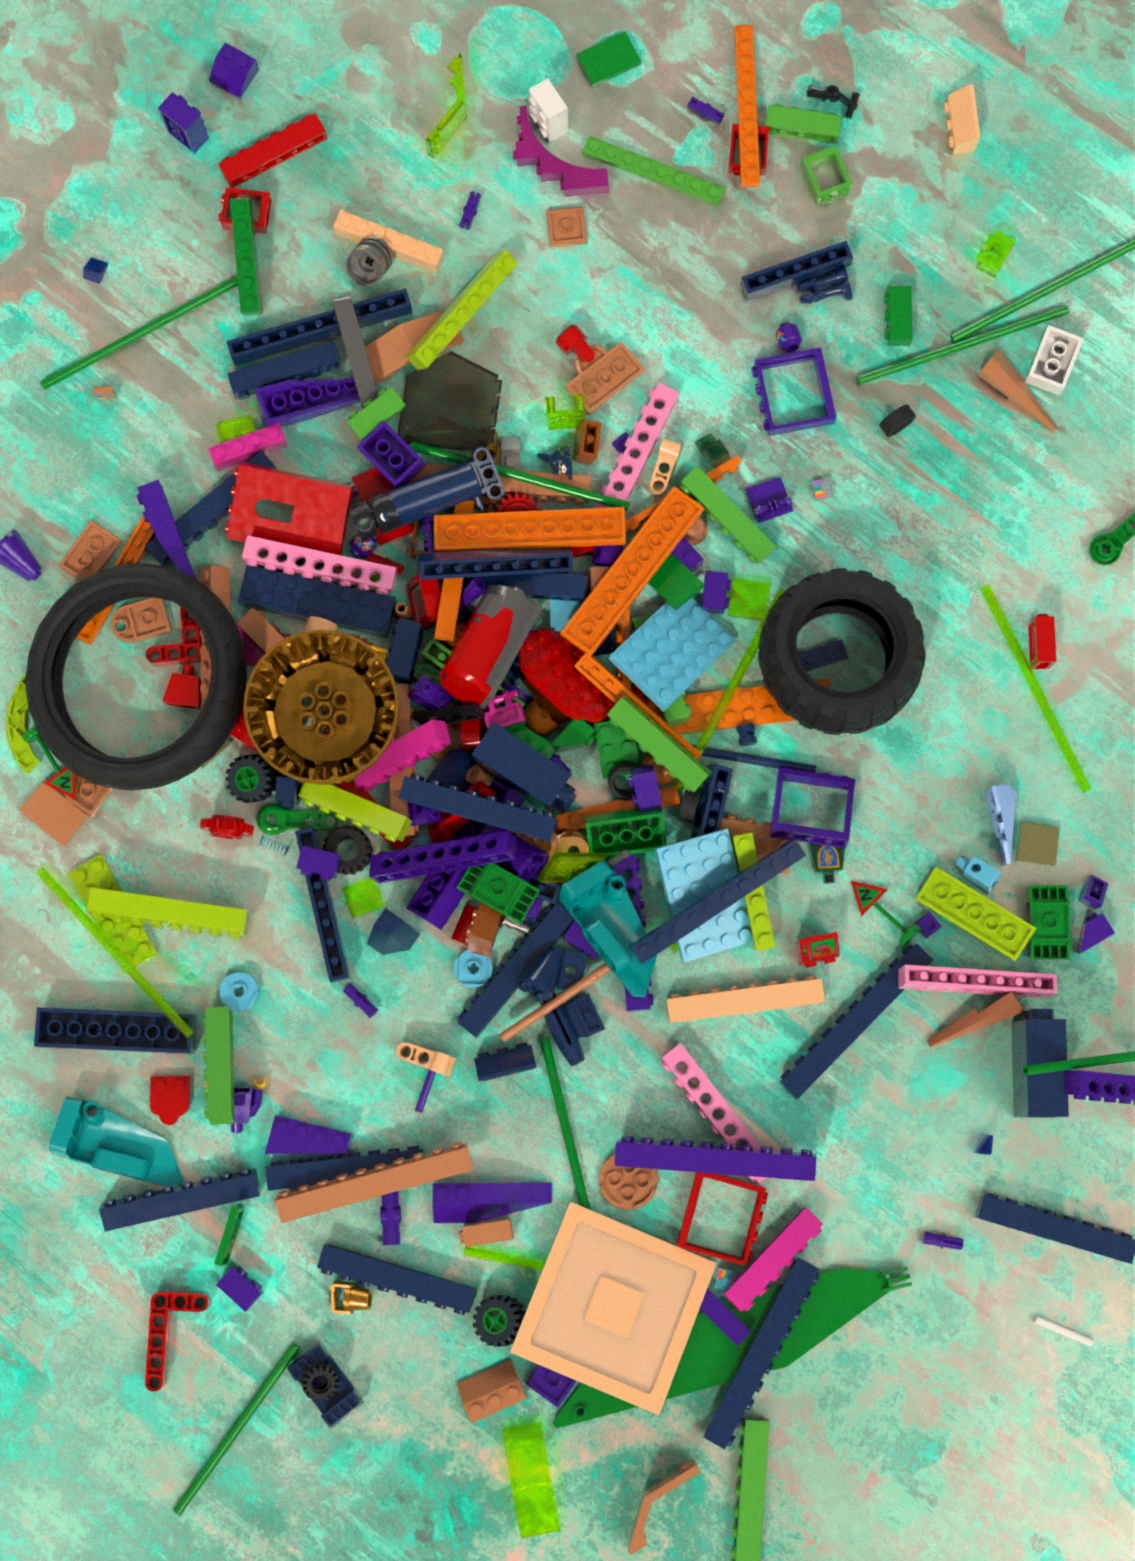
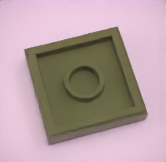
(1037, 844)

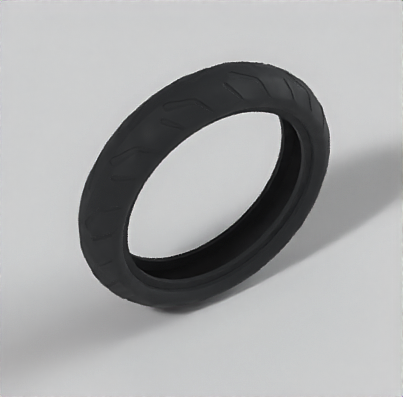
(56, 637)

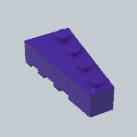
(300, 1137)

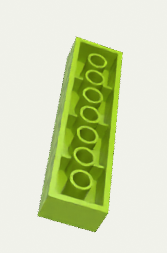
(168, 913)

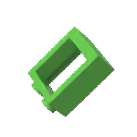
(820, 158)

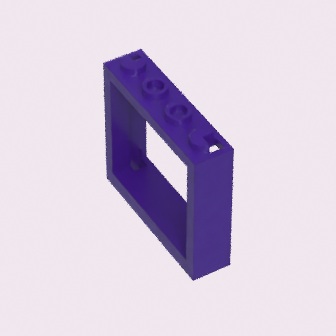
(787, 359)
(810, 834)

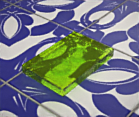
(566, 866)

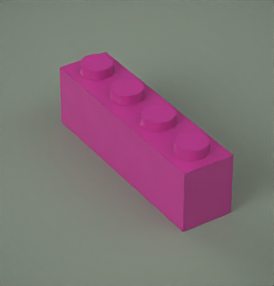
(247, 446)

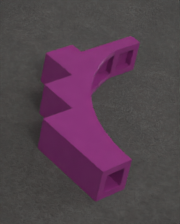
(573, 179)

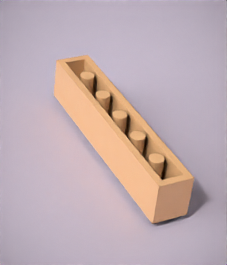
(402, 246)

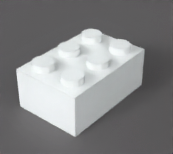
(548, 110)
(1054, 360)

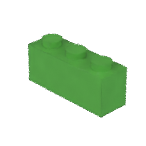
(375, 412)

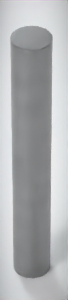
(617, 858)

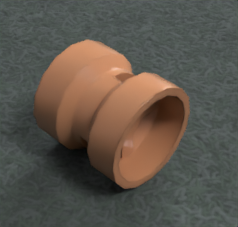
(476, 774)

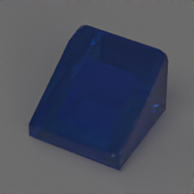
(94, 270)
(985, 1146)

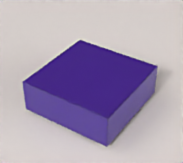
(619, 444)
(928, 925)

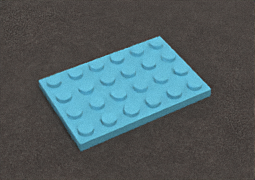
(671, 651)
(690, 872)

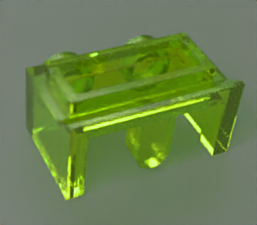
(235, 427)

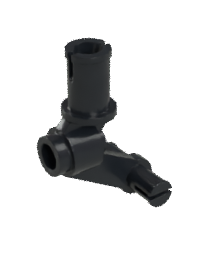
(833, 94)

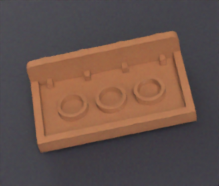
(761, 832)

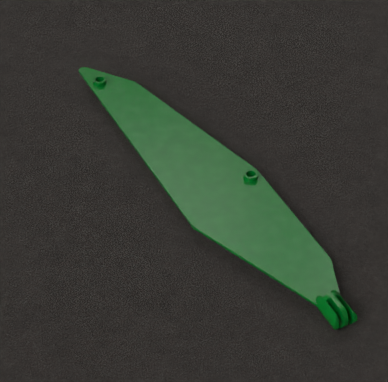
(714, 1359)

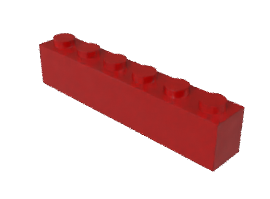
(273, 150)

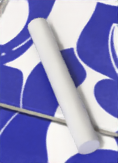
(1063, 1330)

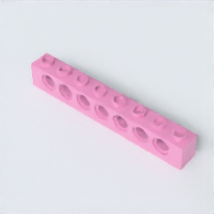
(668, 398)
(255, 546)
(977, 981)
(680, 1054)

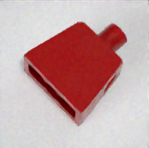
(183, 689)

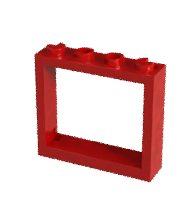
(751, 1236)

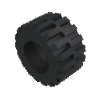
(365, 849)

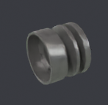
(369, 261)

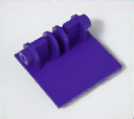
(769, 500)

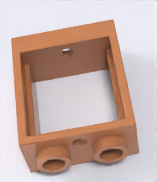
(486, 1233)

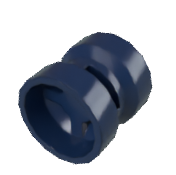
(746, 734)

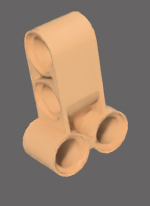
(669, 455)
(437, 1061)

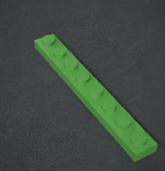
(653, 171)

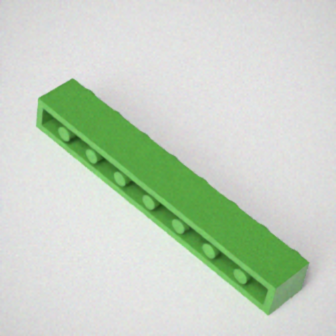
(750, 1490)

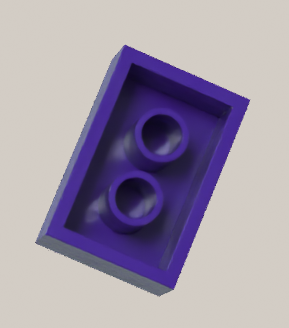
(183, 122)
(391, 455)

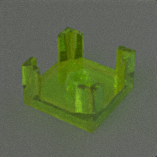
(564, 418)

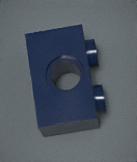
(287, 792)
(575, 959)

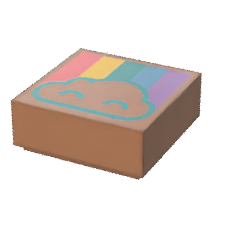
(104, 393)

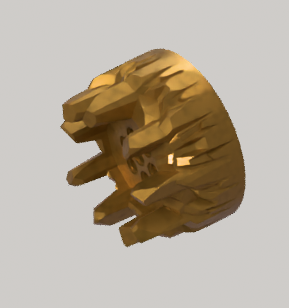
(298, 671)

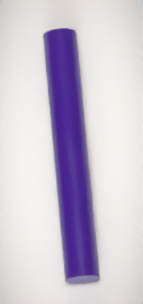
(425, 1091)

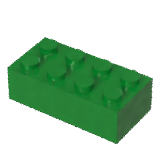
(625, 830)

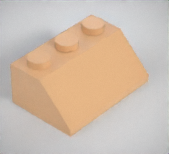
(962, 120)

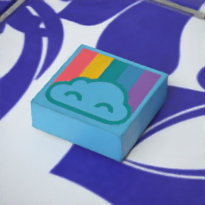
(724, 1278)

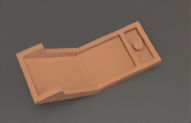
(388, 352)
(637, 1536)

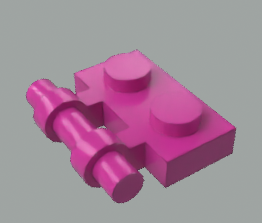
(506, 715)

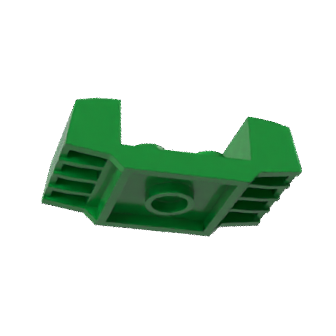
(499, 890)
(1051, 916)

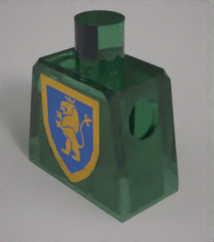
(826, 860)

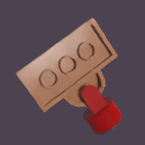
(598, 371)

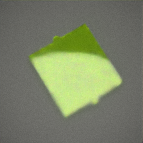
(363, 897)

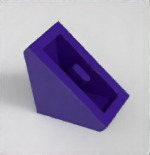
(1093, 892)

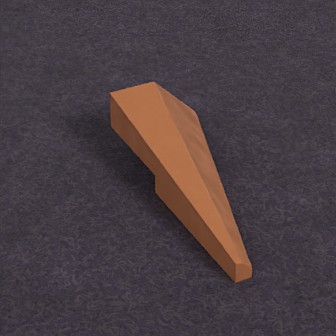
(1004, 378)
(1000, 1010)

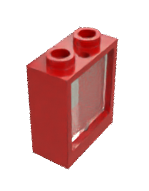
(424, 600)
(1042, 642)

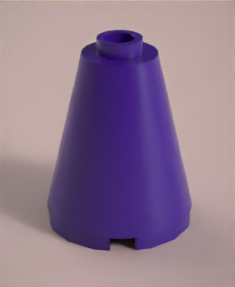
(18, 557)
(529, 860)

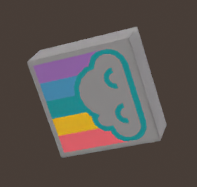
(822, 489)

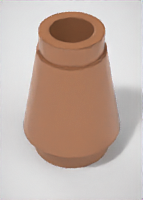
(406, 614)

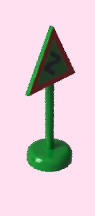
(64, 780)
(868, 896)

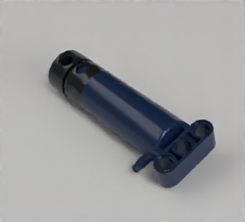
(427, 496)

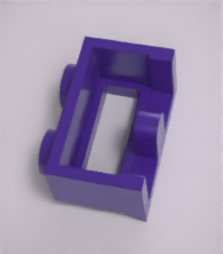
(429, 694)

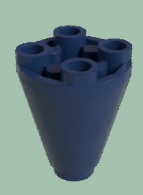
(542, 975)

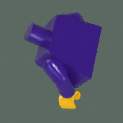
(247, 1103)

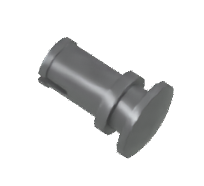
(523, 927)

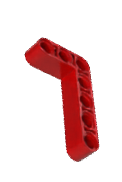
(183, 648)
(164, 1331)

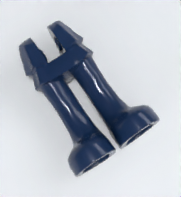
(816, 295)

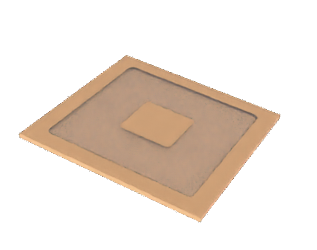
(613, 1308)

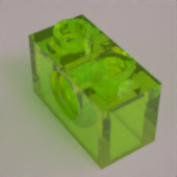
(992, 264)

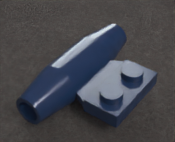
(569, 1024)

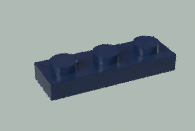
(823, 655)

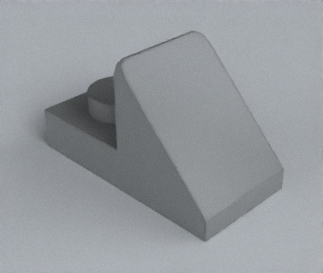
(511, 452)

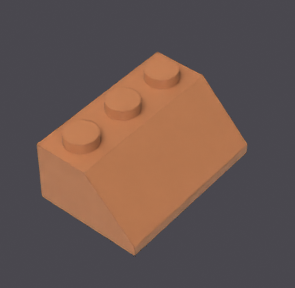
(491, 1391)

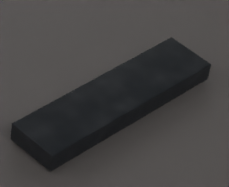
(450, 714)

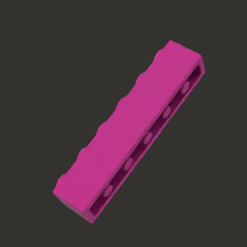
(405, 754)
(773, 1259)

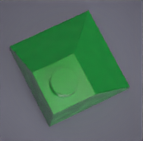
(574, 737)

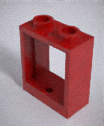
(763, 133)
(264, 212)

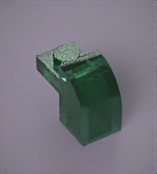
(712, 451)

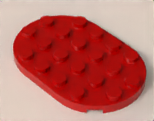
(549, 665)

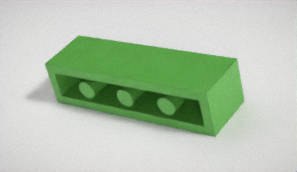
(803, 123)

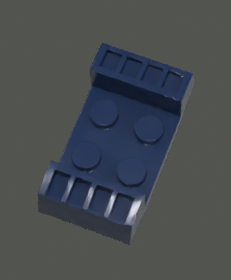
(343, 1401)

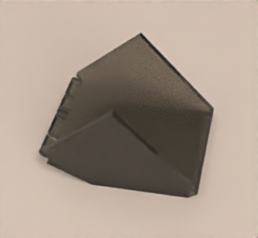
(450, 404)

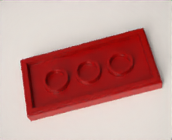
(371, 485)

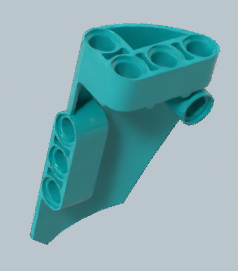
(609, 923)
(113, 1144)

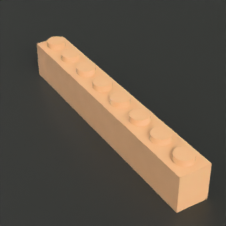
(746, 1000)

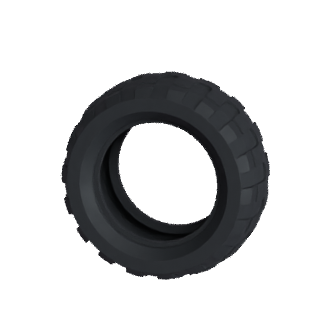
(871, 602)

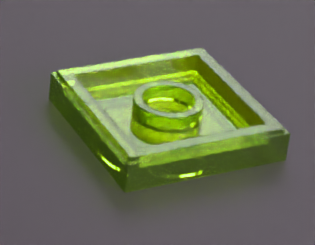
(748, 599)

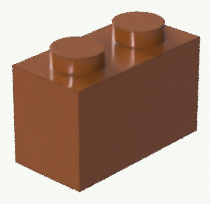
(586, 442)

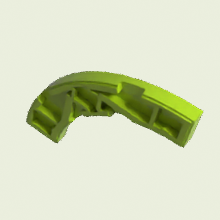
(17, 726)

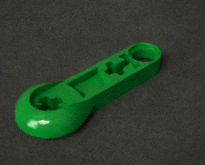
(1114, 541)
(289, 819)

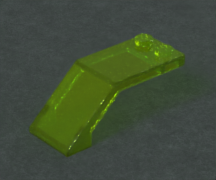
(454, 117)
(531, 1480)

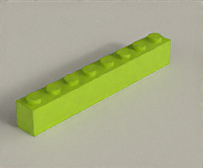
(461, 310)

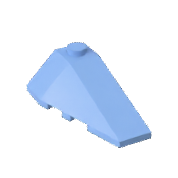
(1002, 810)

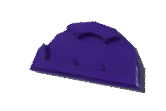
(522, 696)

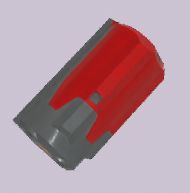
(488, 645)

